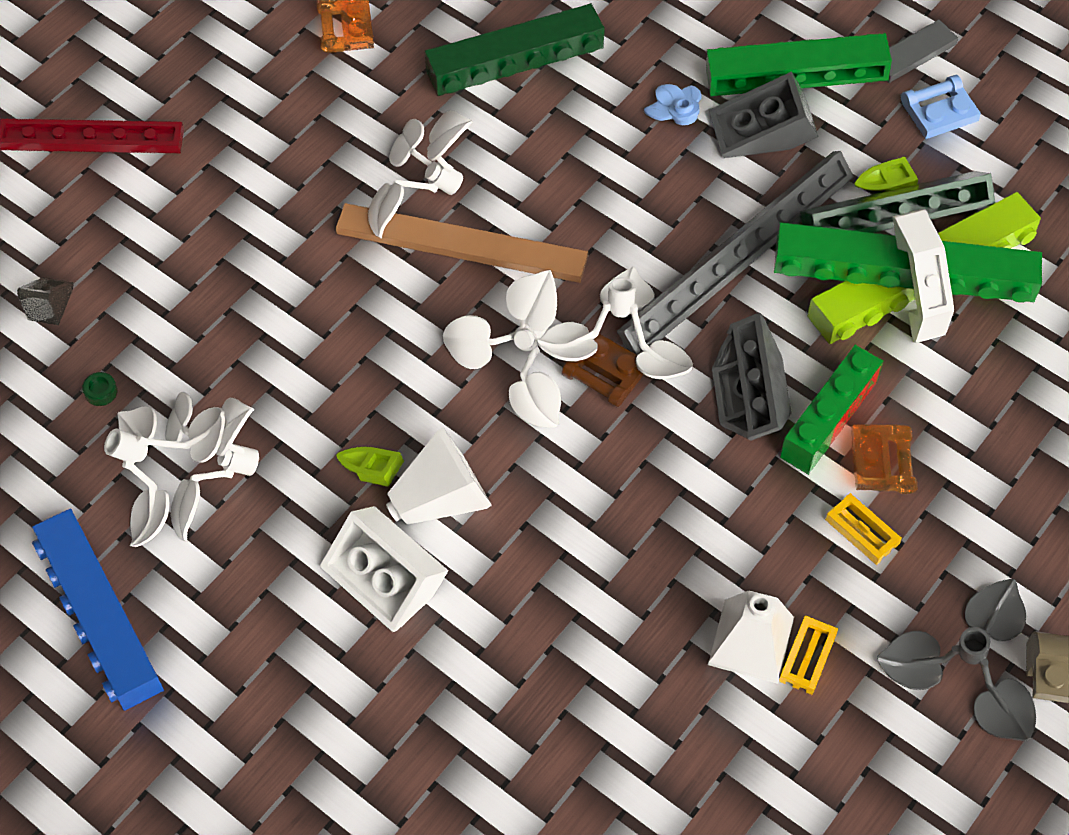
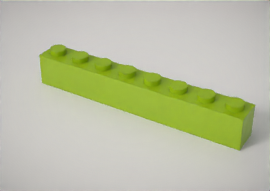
(852, 306)

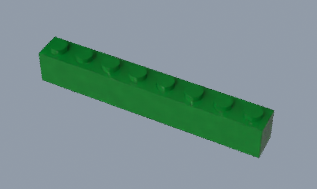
(878, 261)

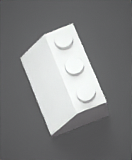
(382, 567)

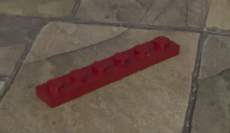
(91, 135)

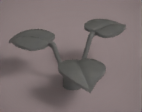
(997, 611)

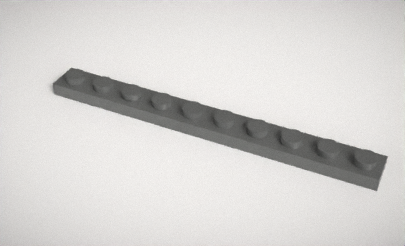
(736, 253)

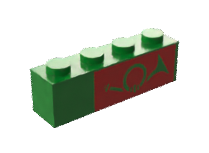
(831, 409)

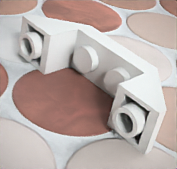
(929, 274)

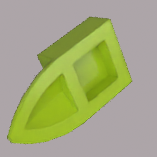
(888, 176)
(372, 464)

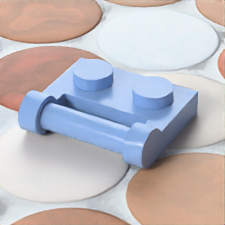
(943, 114)

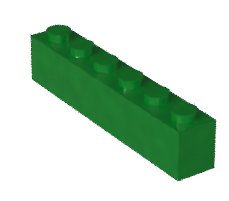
(811, 62)

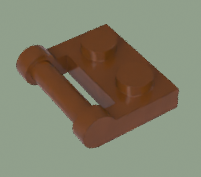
(611, 362)

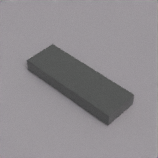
(920, 48)

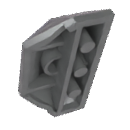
(751, 380)

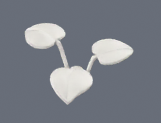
(439, 174)
(621, 296)
(535, 303)
(131, 446)
(230, 456)

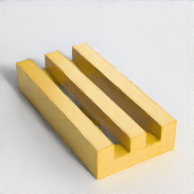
(878, 549)
(798, 680)

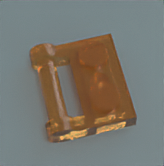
(355, 25)
(872, 458)

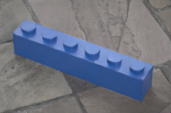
(97, 609)

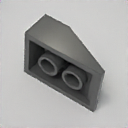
(764, 119)

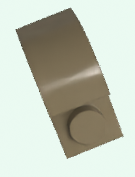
(1049, 665)

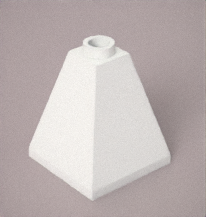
(436, 484)
(752, 636)

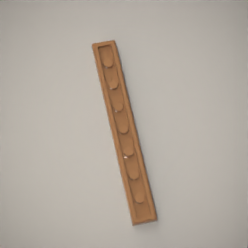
(466, 244)

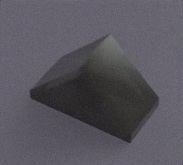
(45, 299)

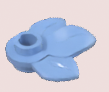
(675, 104)

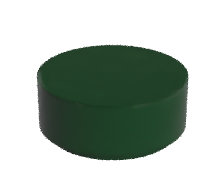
(99, 389)

